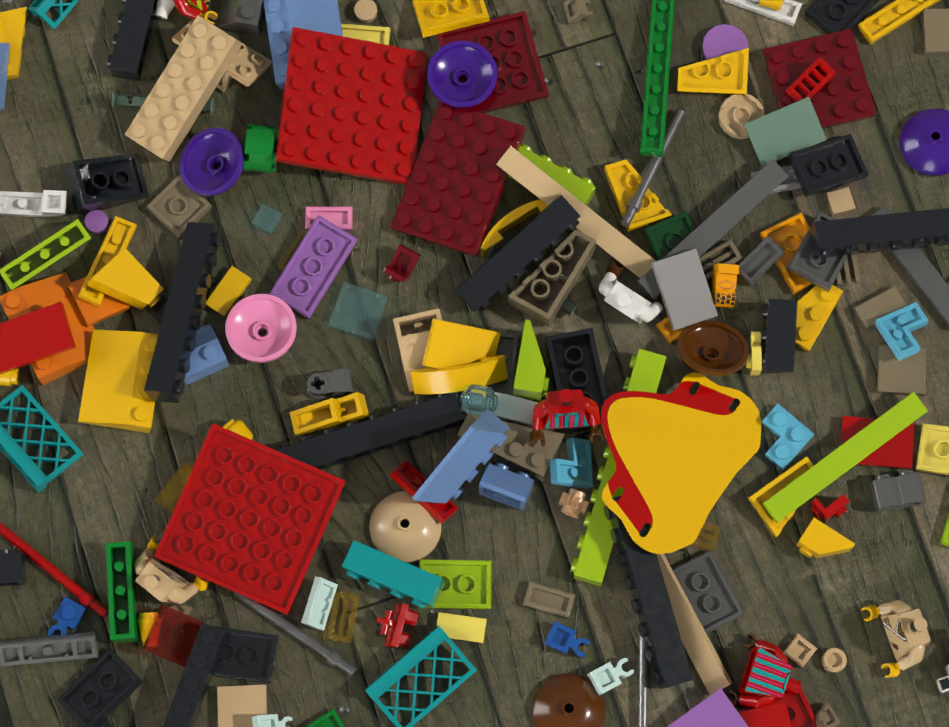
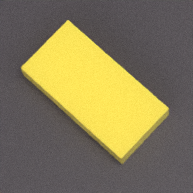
(462, 627)

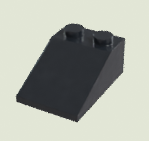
(105, 182)

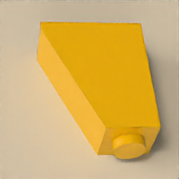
(127, 281)

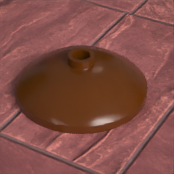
(713, 348)
(563, 690)

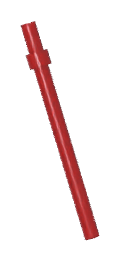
(86, 598)

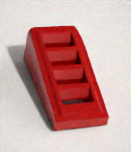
(824, 67)

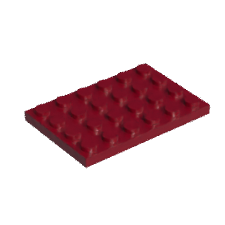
(457, 179)

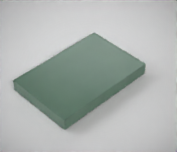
(785, 131)

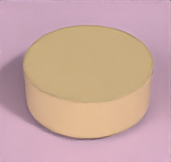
(365, 11)
(834, 660)

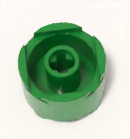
(260, 148)

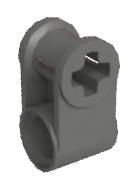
(332, 383)

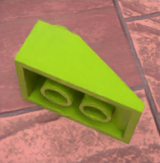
(530, 373)

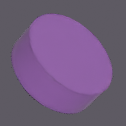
(96, 222)

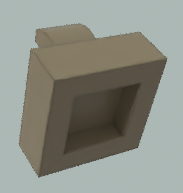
(576, 10)

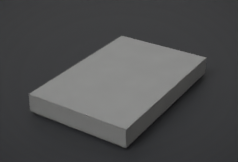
(684, 289)

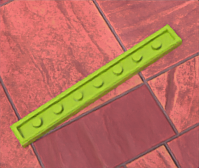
(844, 457)

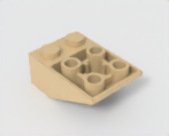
(412, 337)

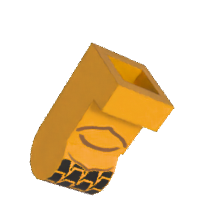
(724, 284)

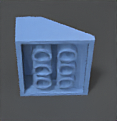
(304, 14)
(463, 459)

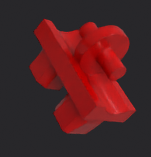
(393, 627)

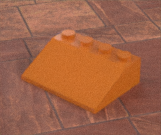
(43, 294)

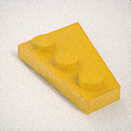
(12, 32)
(717, 75)
(624, 183)
(813, 313)
(773, 487)

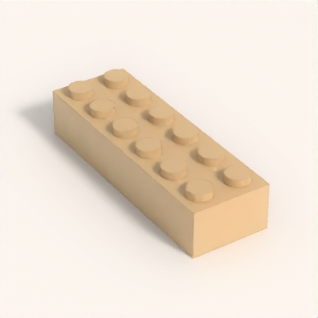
(183, 88)

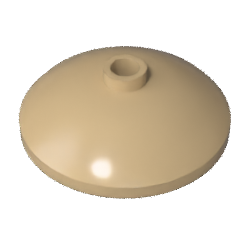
(402, 543)

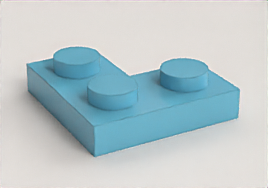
(897, 330)
(791, 435)
(577, 468)

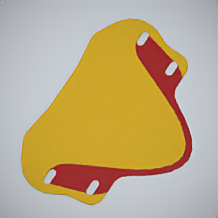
(675, 457)

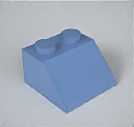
(207, 355)
(506, 486)

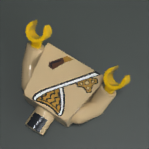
(162, 580)
(905, 632)

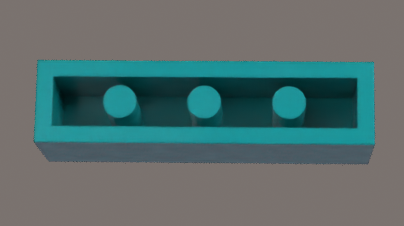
(392, 574)

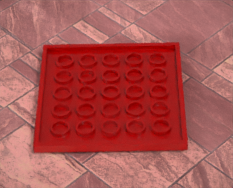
(351, 106)
(249, 518)

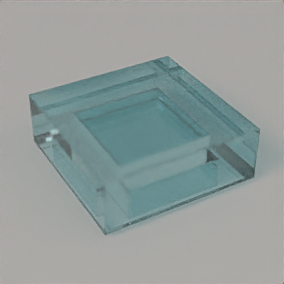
(267, 219)

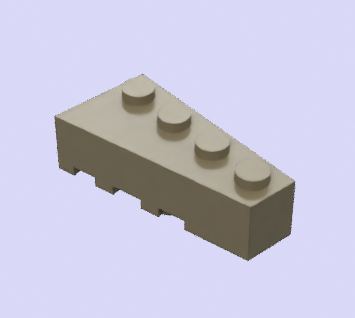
(551, 283)
(518, 451)

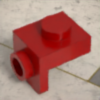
(835, 509)

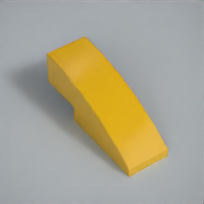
(329, 413)

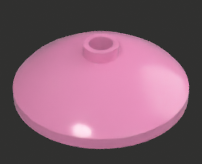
(258, 314)

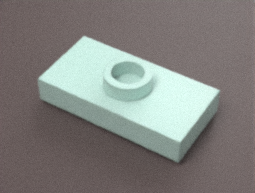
(319, 603)

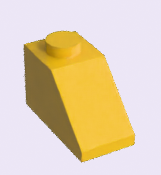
(822, 541)

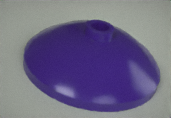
(457, 61)
(919, 149)
(203, 156)

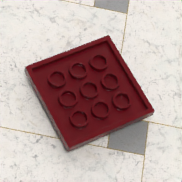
(516, 59)
(844, 97)

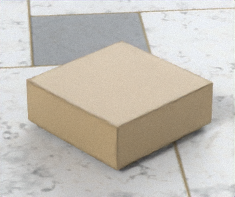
(840, 201)
(799, 650)

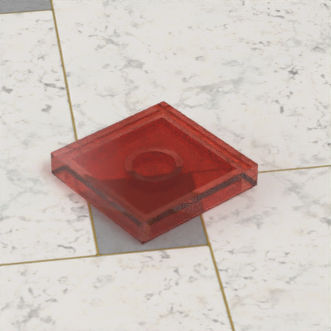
(172, 635)

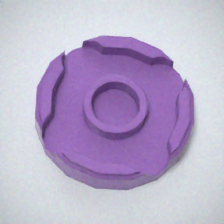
(723, 40)

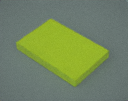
(465, 584)

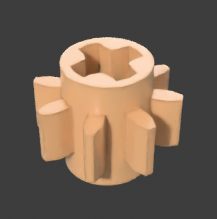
(573, 503)

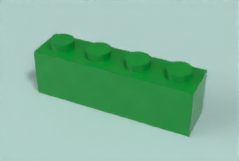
(122, 592)

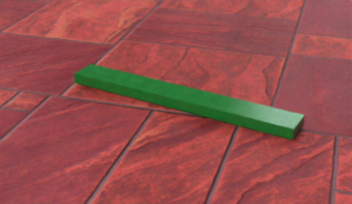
(657, 78)

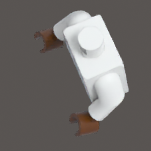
(627, 300)

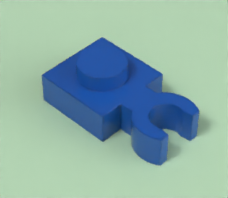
(68, 616)
(562, 638)

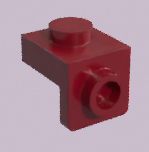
(402, 264)

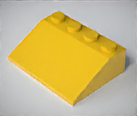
(117, 380)

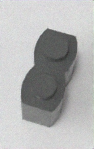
(898, 491)

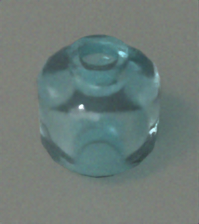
(478, 399)

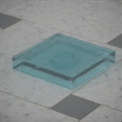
(358, 311)

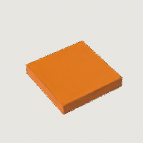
(94, 314)

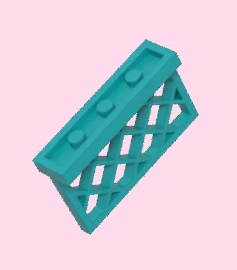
(18, 456)
(406, 663)

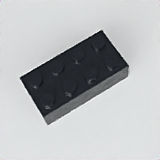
(577, 366)

